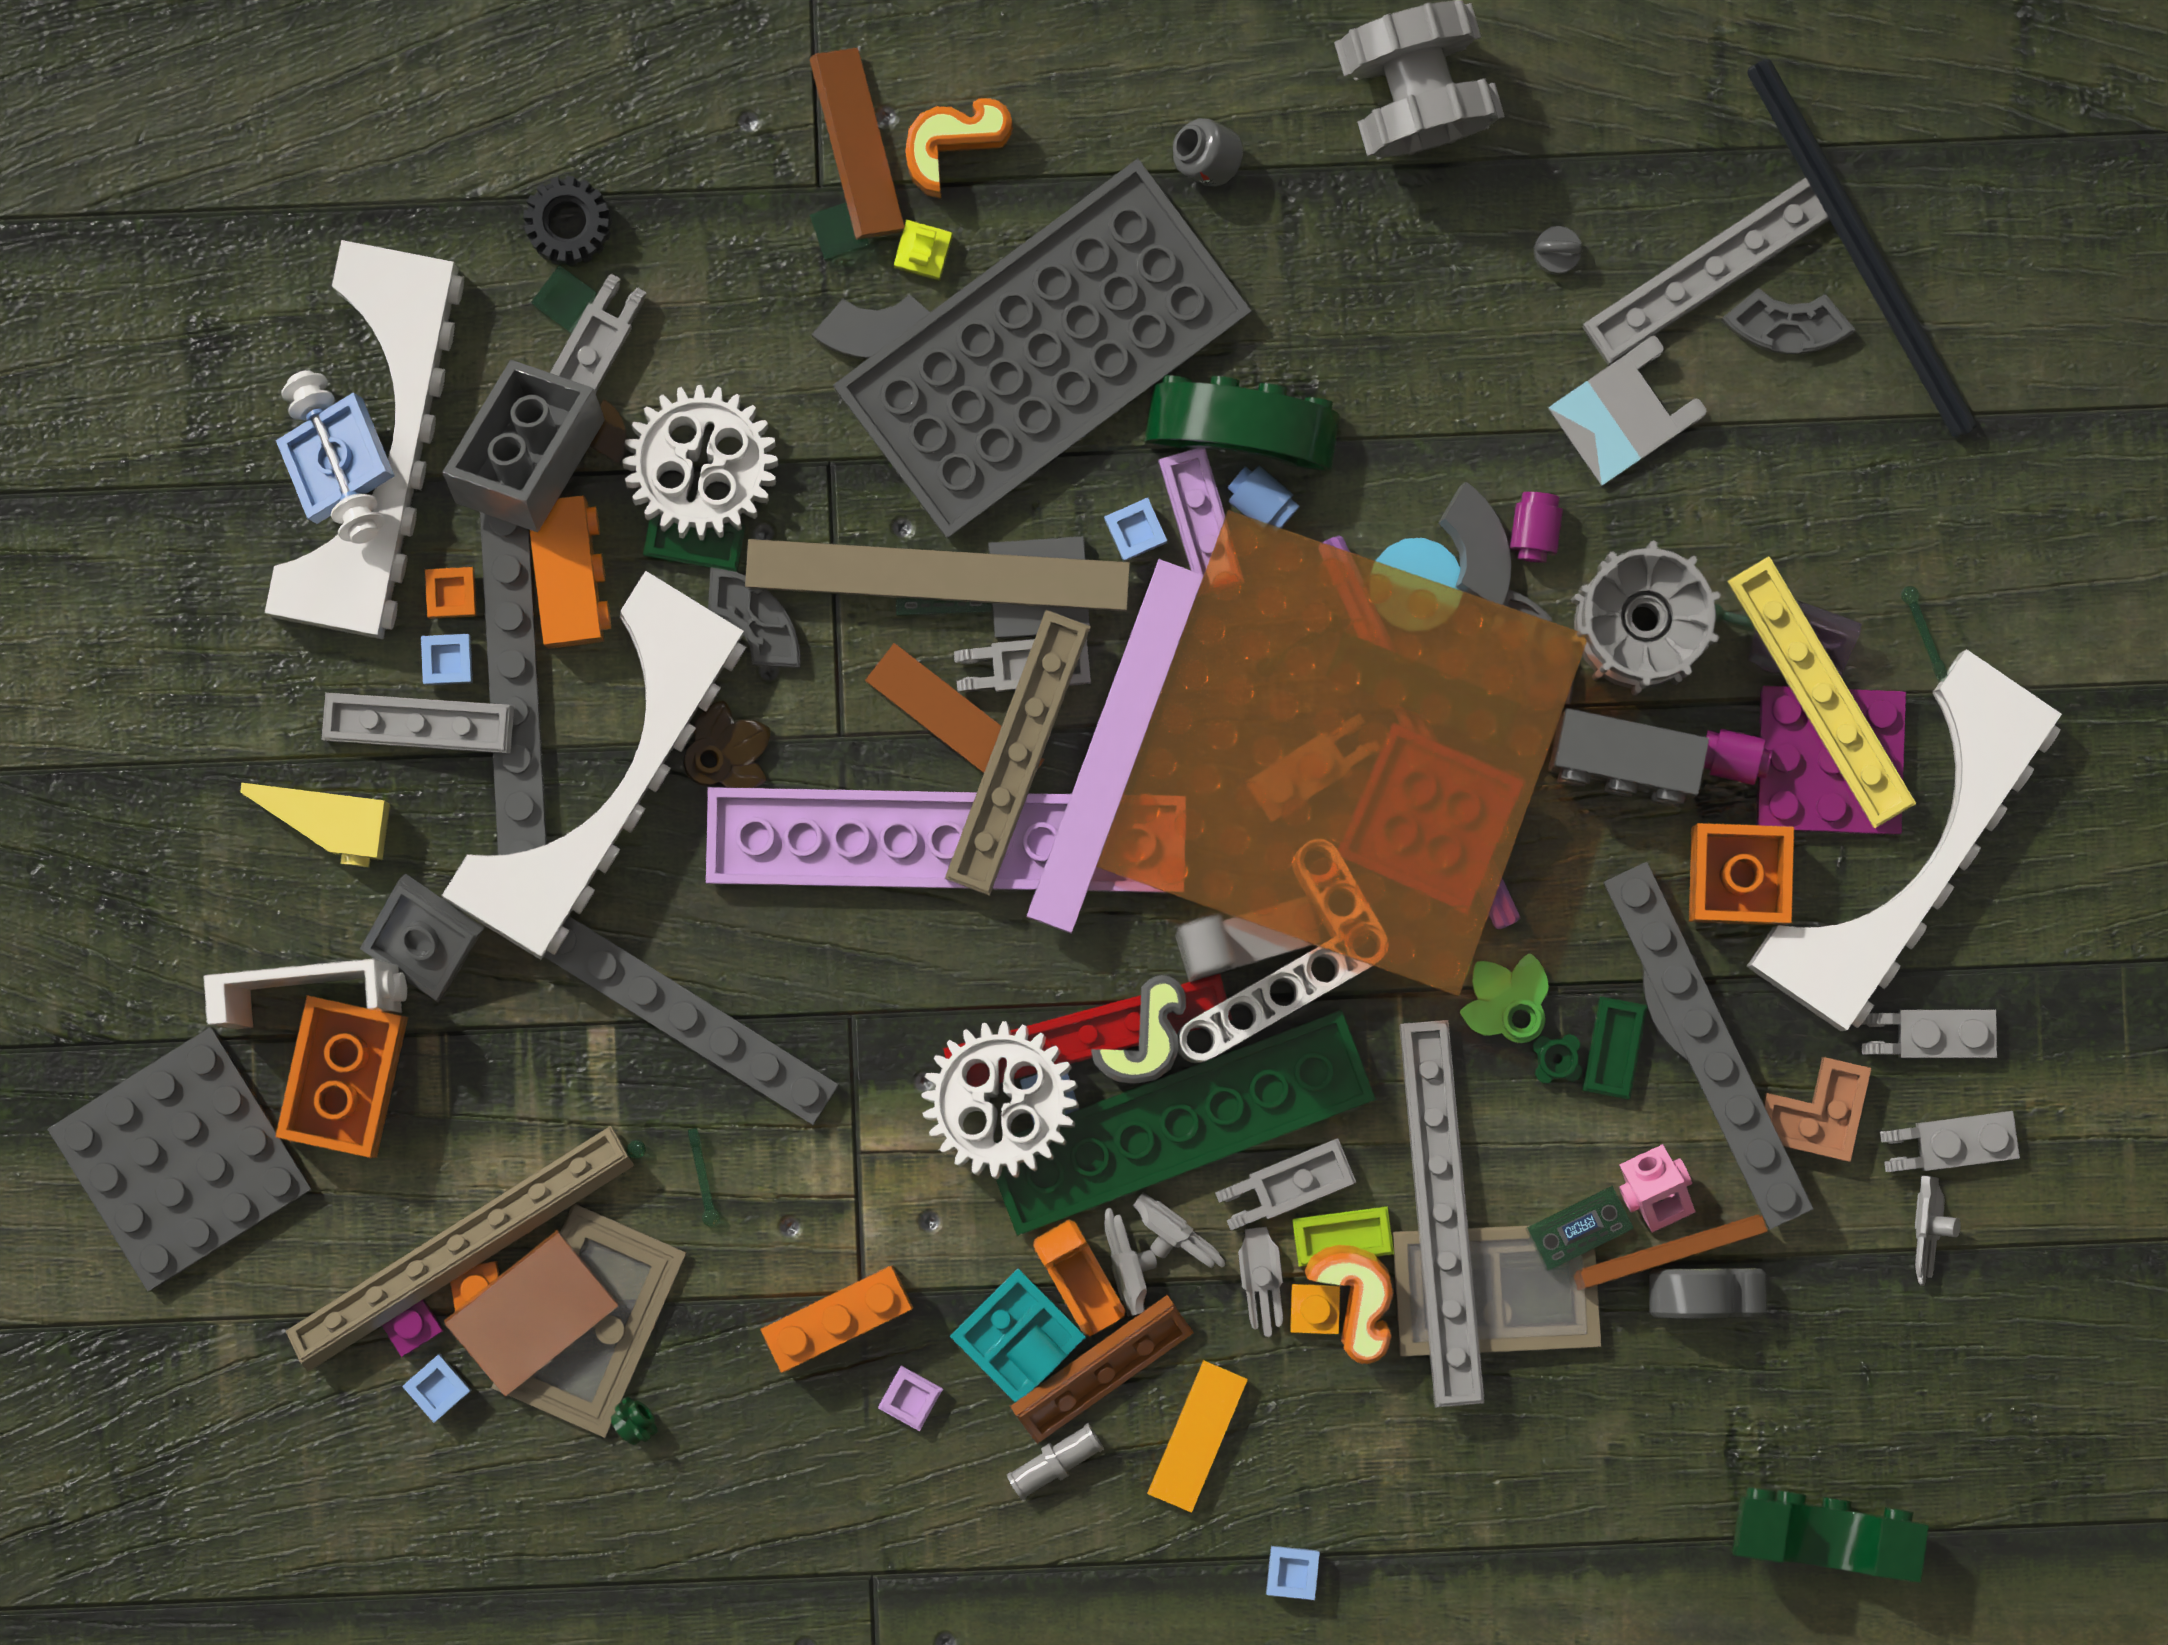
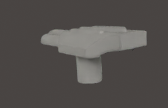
(1931, 1226)
(1174, 1232)
(1127, 1265)
(1261, 1272)

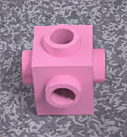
(1655, 1178)

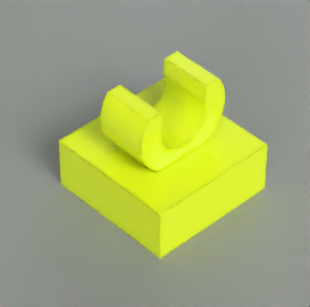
(923, 250)

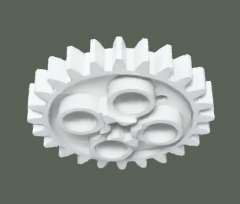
(660, 453)
(957, 1099)

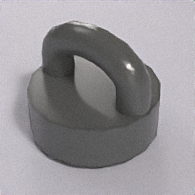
(1557, 250)

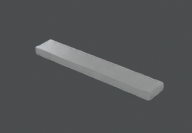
(1706, 271)

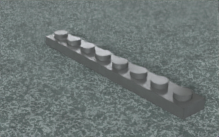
(514, 683)
(693, 1022)
(1708, 1045)

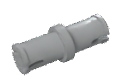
(1055, 1461)

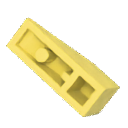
(336, 822)

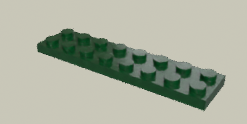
(1190, 1121)

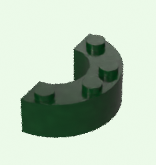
(1243, 421)
(1829, 1535)

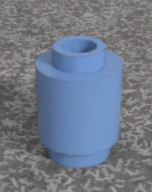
(1262, 497)

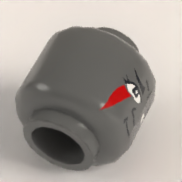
(1207, 152)

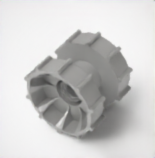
(1426, 102)
(1669, 589)

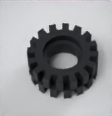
(567, 192)

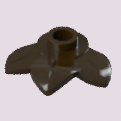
(731, 744)

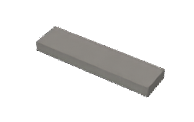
(418, 723)

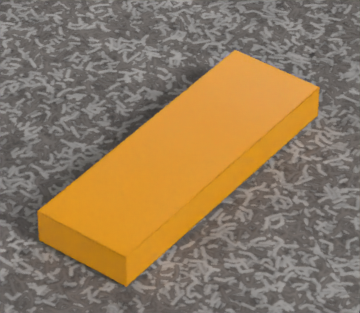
(1197, 1436)

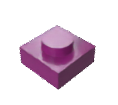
(412, 1328)

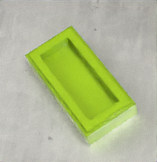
(1360, 1228)

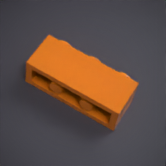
(569, 575)
(836, 1318)

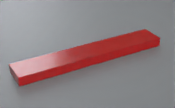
(1103, 1027)

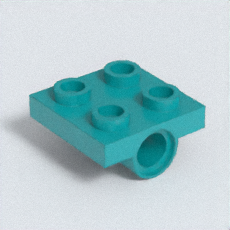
(1017, 1336)

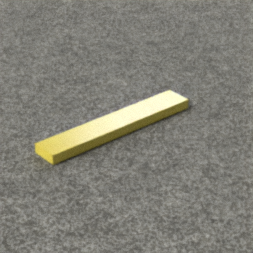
(1821, 692)

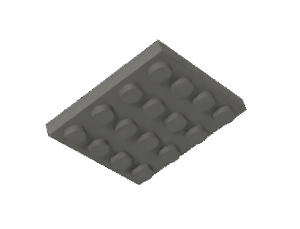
(180, 1159)

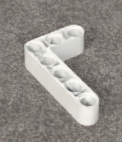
(1263, 1008)

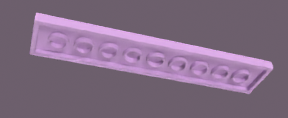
(871, 839)

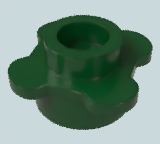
(1547, 1068)
(633, 1421)

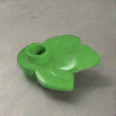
(1502, 994)

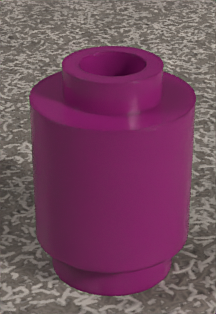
(1536, 526)
(1736, 756)

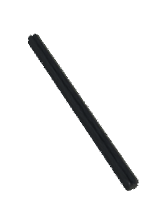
(1861, 248)

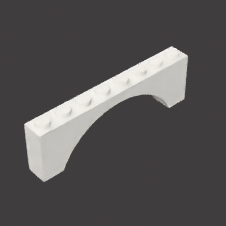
(409, 310)
(1993, 738)
(535, 890)

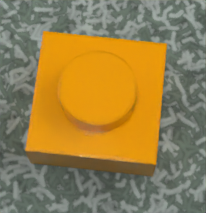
(1315, 1309)

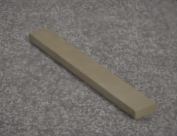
(937, 575)
(459, 1248)

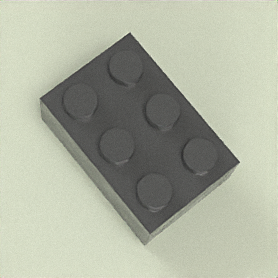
(524, 445)
(1627, 757)

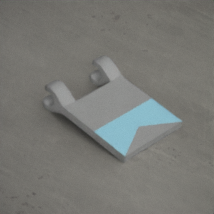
(1618, 417)

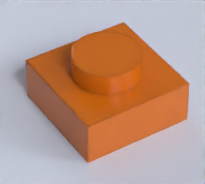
(450, 592)
(473, 1282)

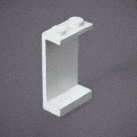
(230, 993)

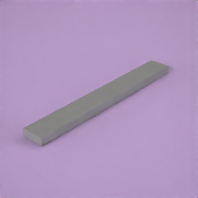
(1441, 1214)

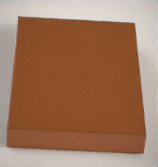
(531, 1313)

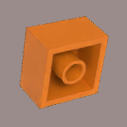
(1741, 874)

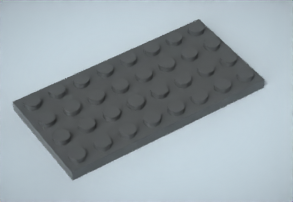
(1042, 348)

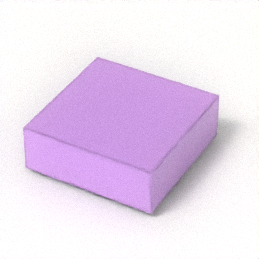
(910, 1398)

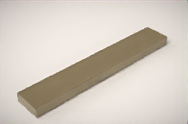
(1017, 752)

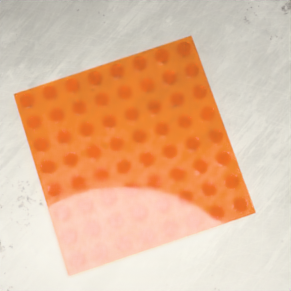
(1343, 752)

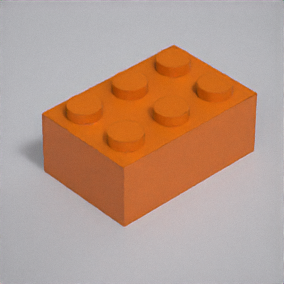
(341, 1077)

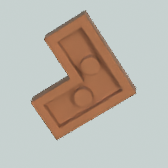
(1833, 1117)

